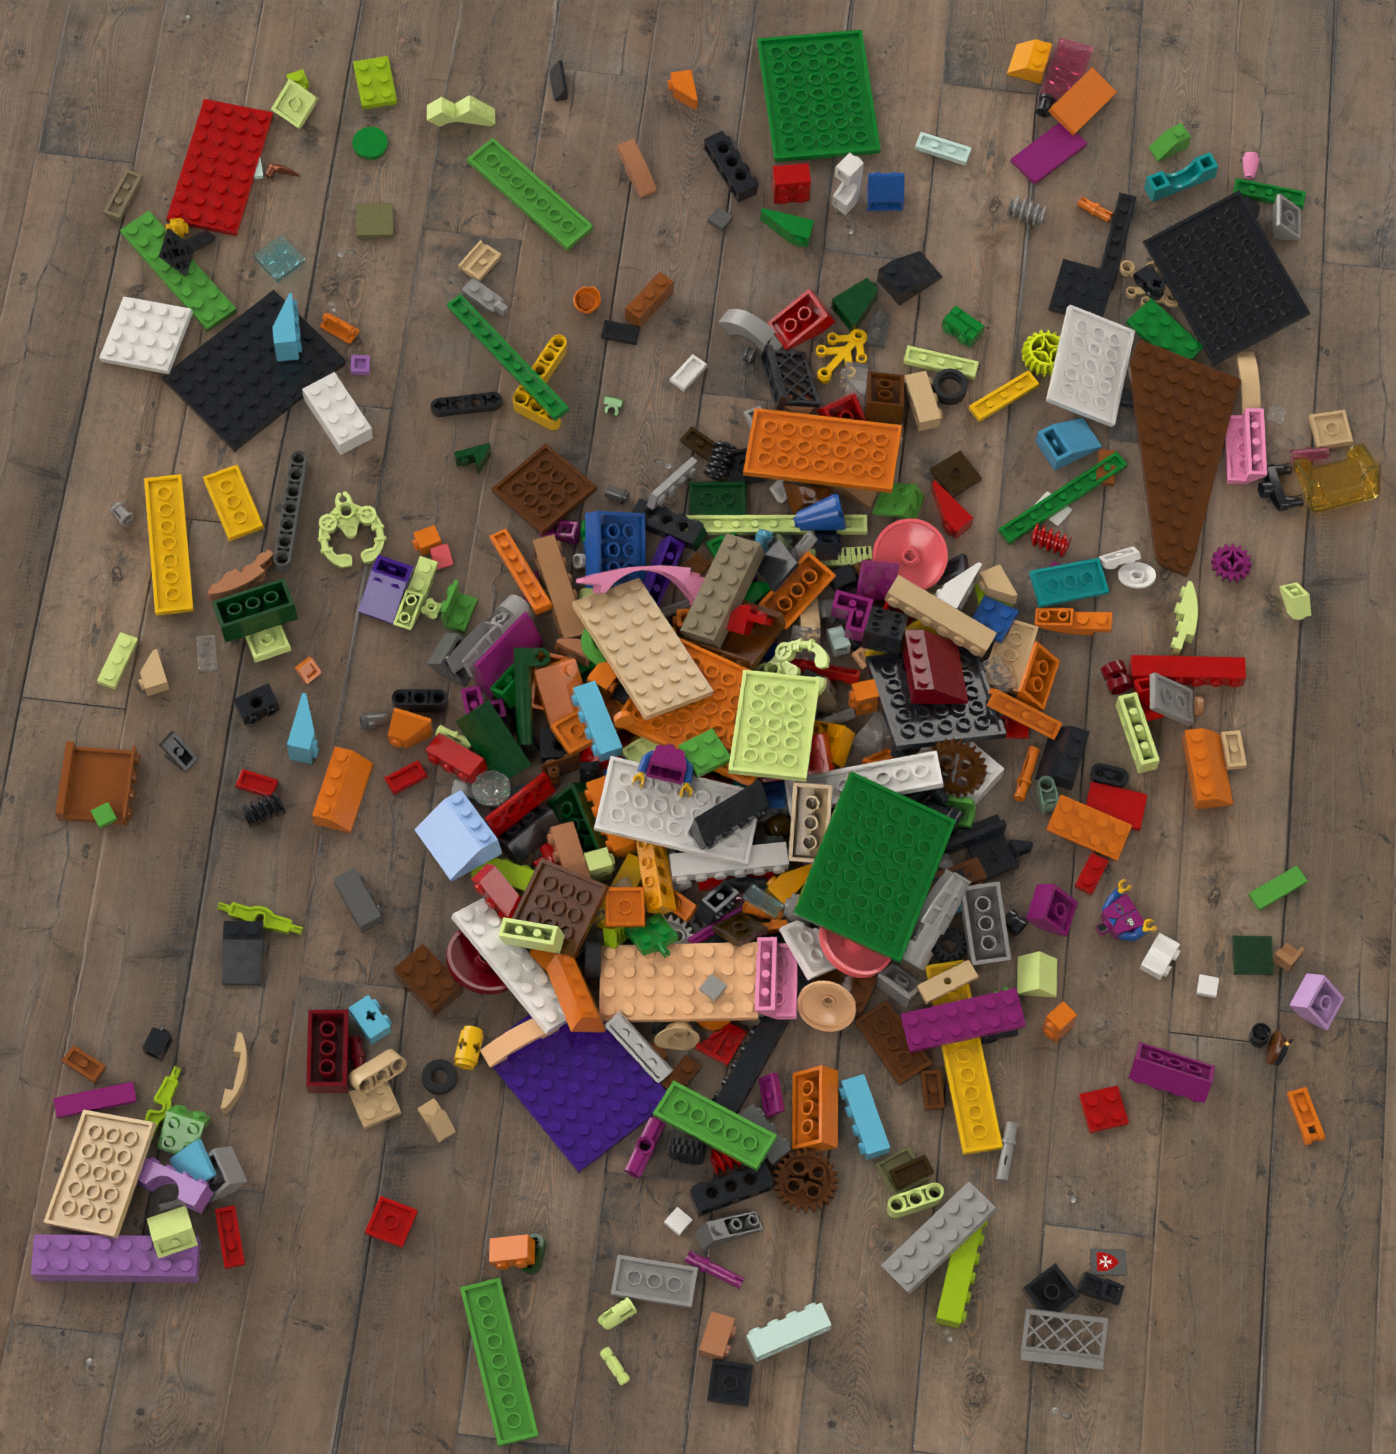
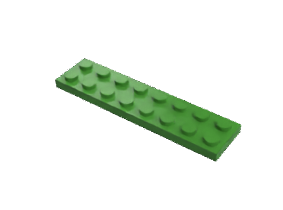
(530, 194)
(194, 291)
(499, 1362)

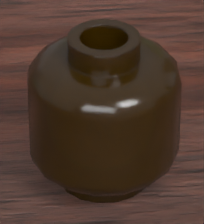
(778, 825)

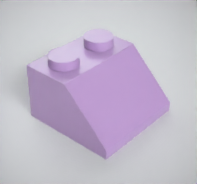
(1317, 1000)

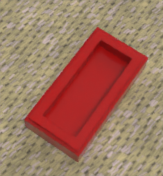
(405, 777)
(256, 783)

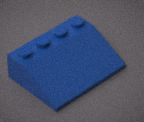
(615, 542)

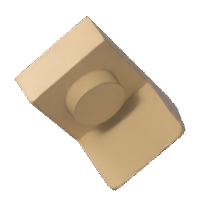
(436, 1120)

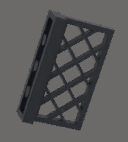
(776, 378)

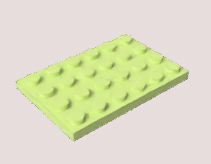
(774, 725)

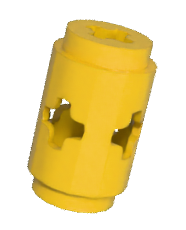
(471, 1038)

